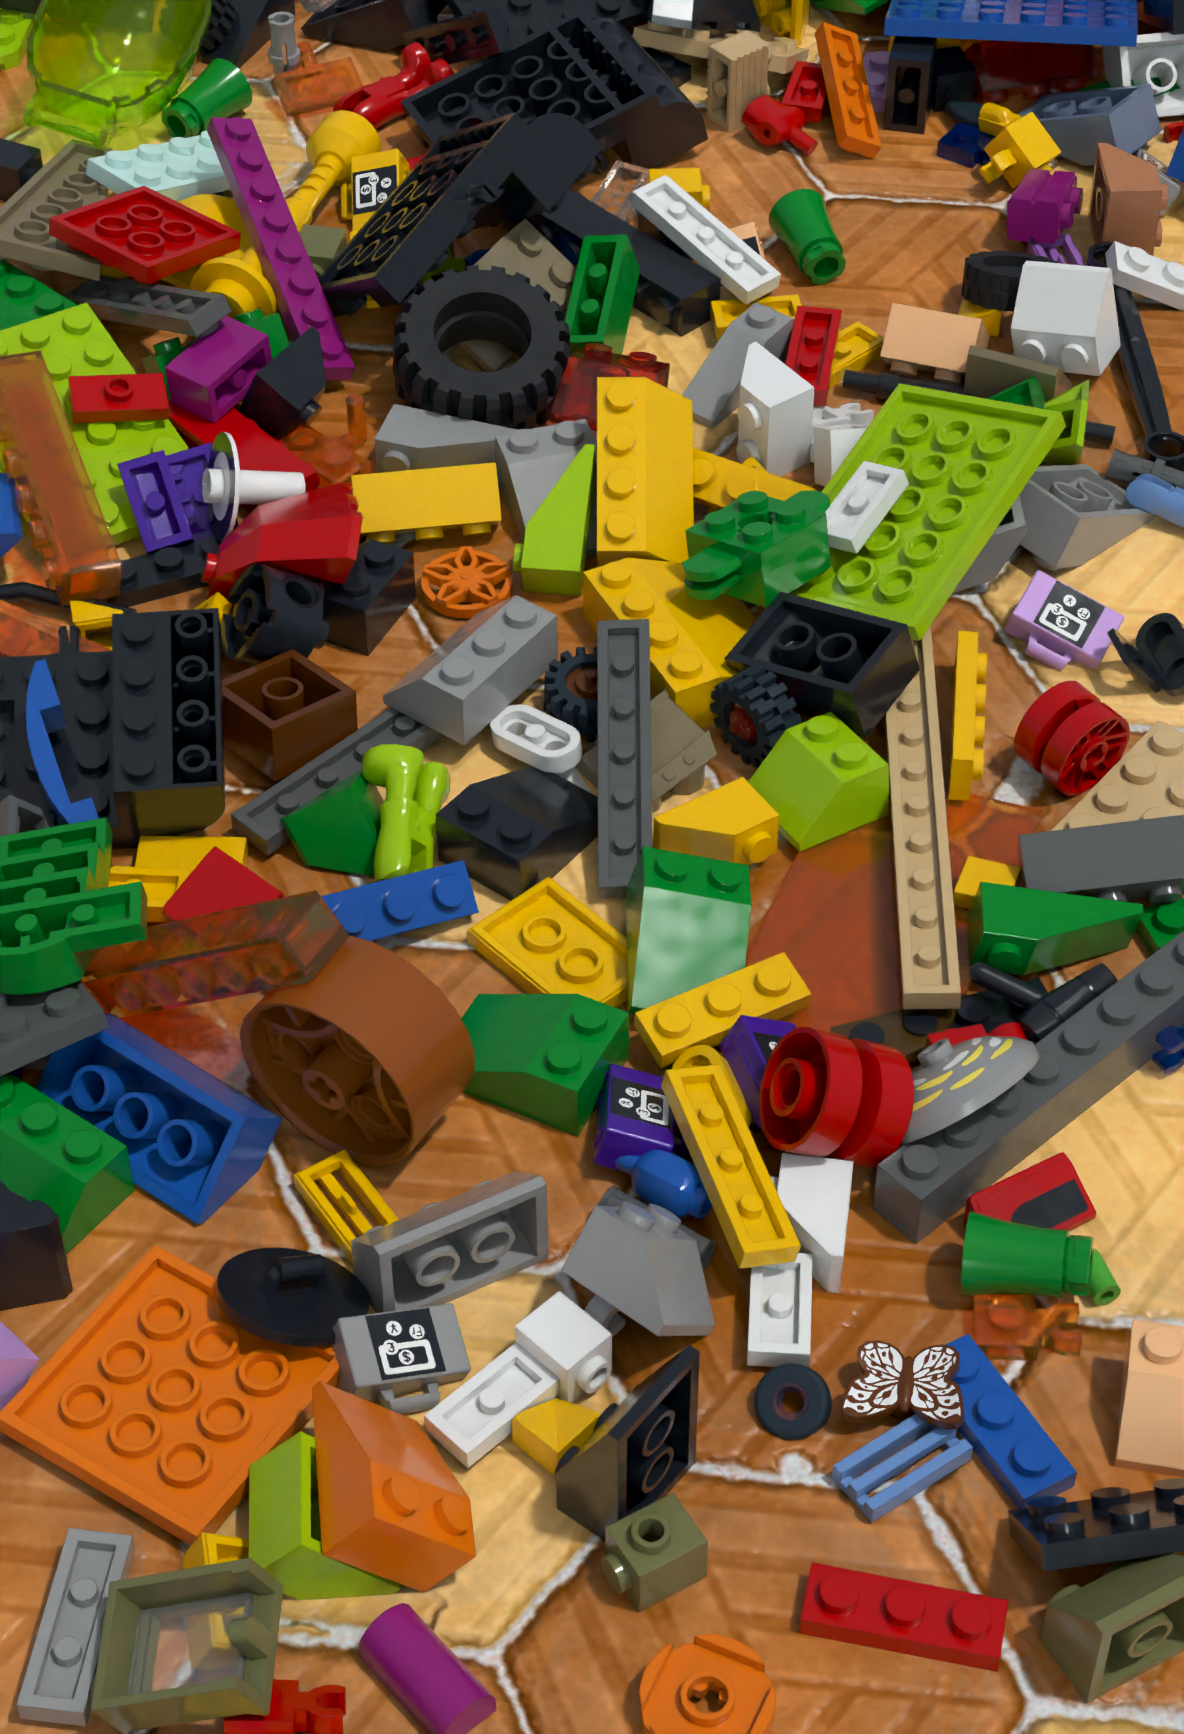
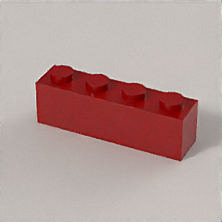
(254, 446)

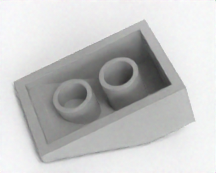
(533, 462)
(1075, 515)

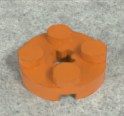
(692, 1670)

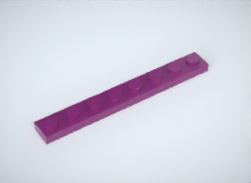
(277, 240)

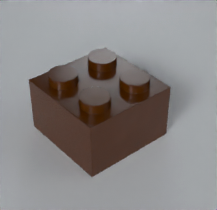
(286, 713)

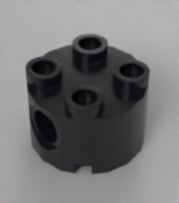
(273, 616)

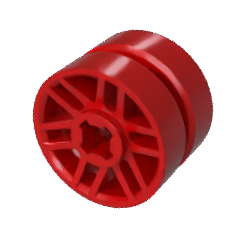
(1071, 737)

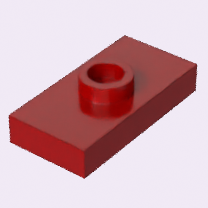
(118, 397)

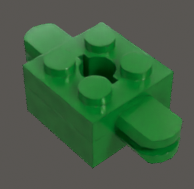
(758, 547)

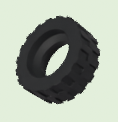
(994, 278)

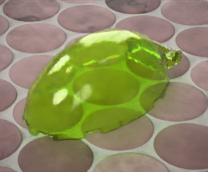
(110, 63)

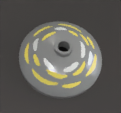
(964, 1078)

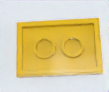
(554, 945)

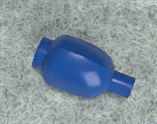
(667, 1182)

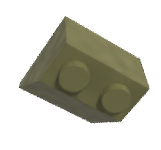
(1117, 1623)

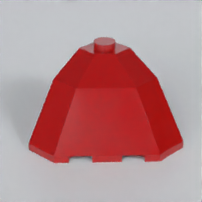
(301, 533)

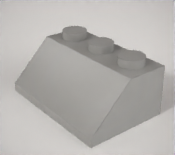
(479, 669)
(455, 1244)

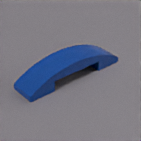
(44, 717)

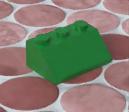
(60, 1160)

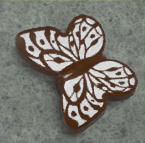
(905, 1386)

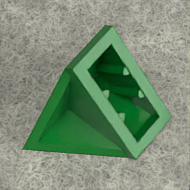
(338, 827)

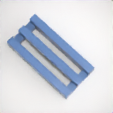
(886, 1445)

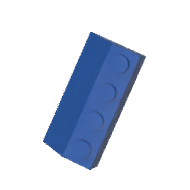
(183, 1128)

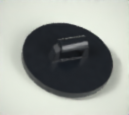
(289, 1295)

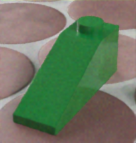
(1042, 929)

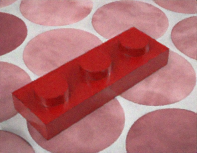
(814, 347)
(904, 1616)

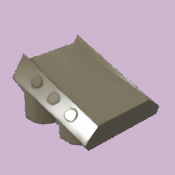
(677, 749)

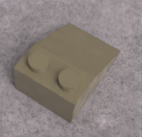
(533, 256)

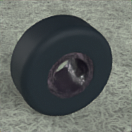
(770, 1395)

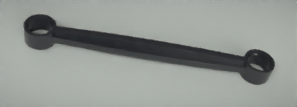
(1141, 375)

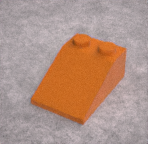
(386, 1493)

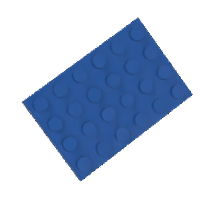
(1017, 20)

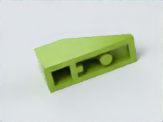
(558, 532)

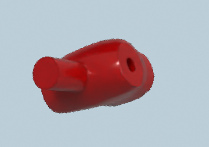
(777, 122)

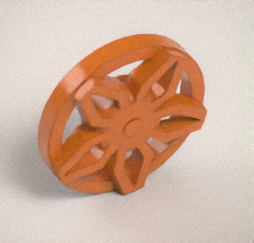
(465, 583)

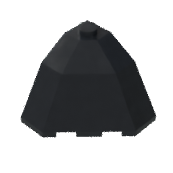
(692, 13)

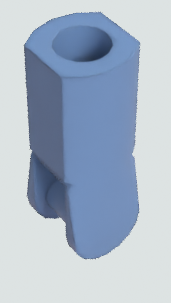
(1157, 497)

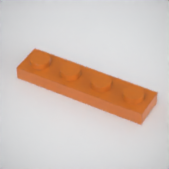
(847, 90)

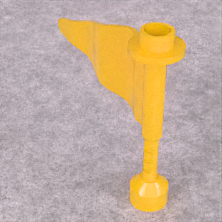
(240, 273)

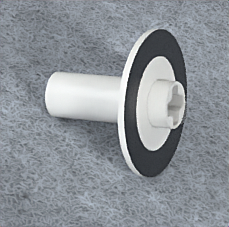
(228, 486)

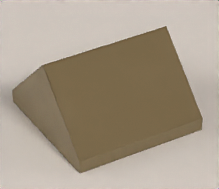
(994, 371)

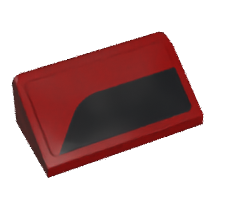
(1038, 1196)

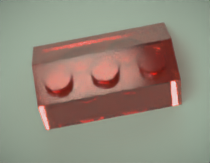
(1028, 68)

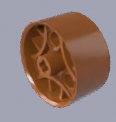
(360, 1054)

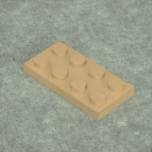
(696, 41)
(1139, 786)

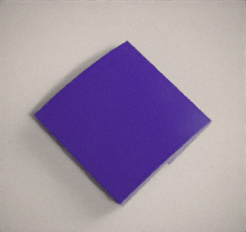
(168, 496)

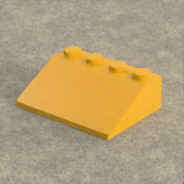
(685, 633)

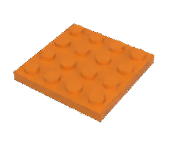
(167, 1399)

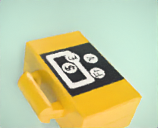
(372, 181)

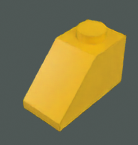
(721, 825)

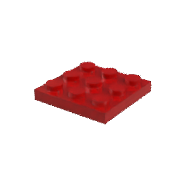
(144, 234)

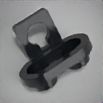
(1158, 653)

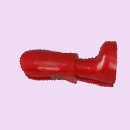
(381, 100)

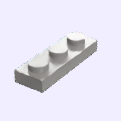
(70, 1633)

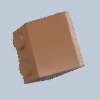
(1126, 200)

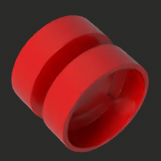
(836, 1097)

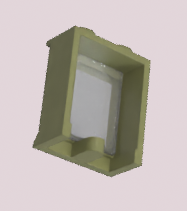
(187, 1646)

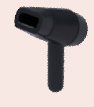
(1044, 1010)

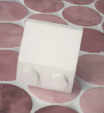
(1066, 317)
(774, 413)

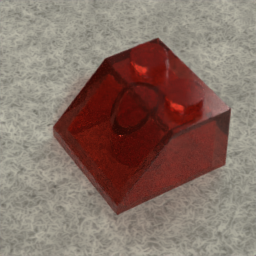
(578, 388)

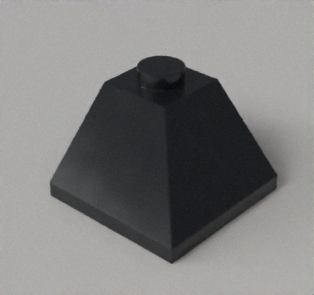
(288, 388)

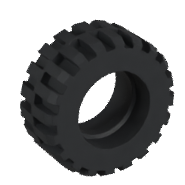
(488, 308)

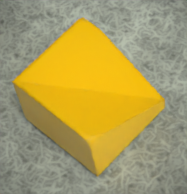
(94, 621)
(552, 1429)

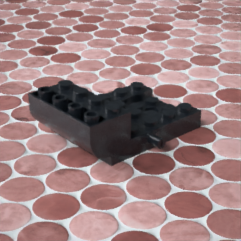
(572, 69)
(460, 184)
(137, 722)

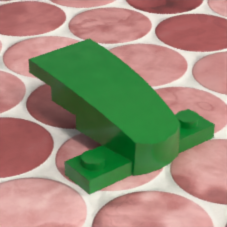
(61, 905)

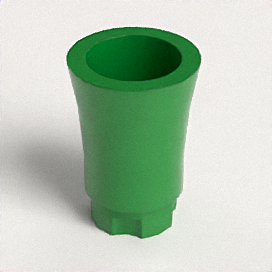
(216, 93)
(807, 232)
(1023, 1259)

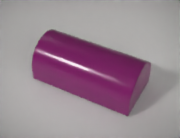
(424, 1673)

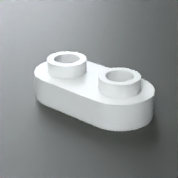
(536, 738)

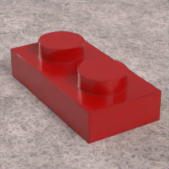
(807, 90)

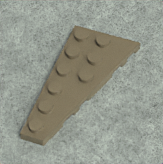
(52, 191)

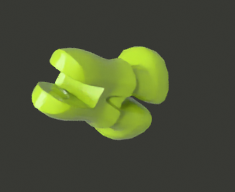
(410, 807)

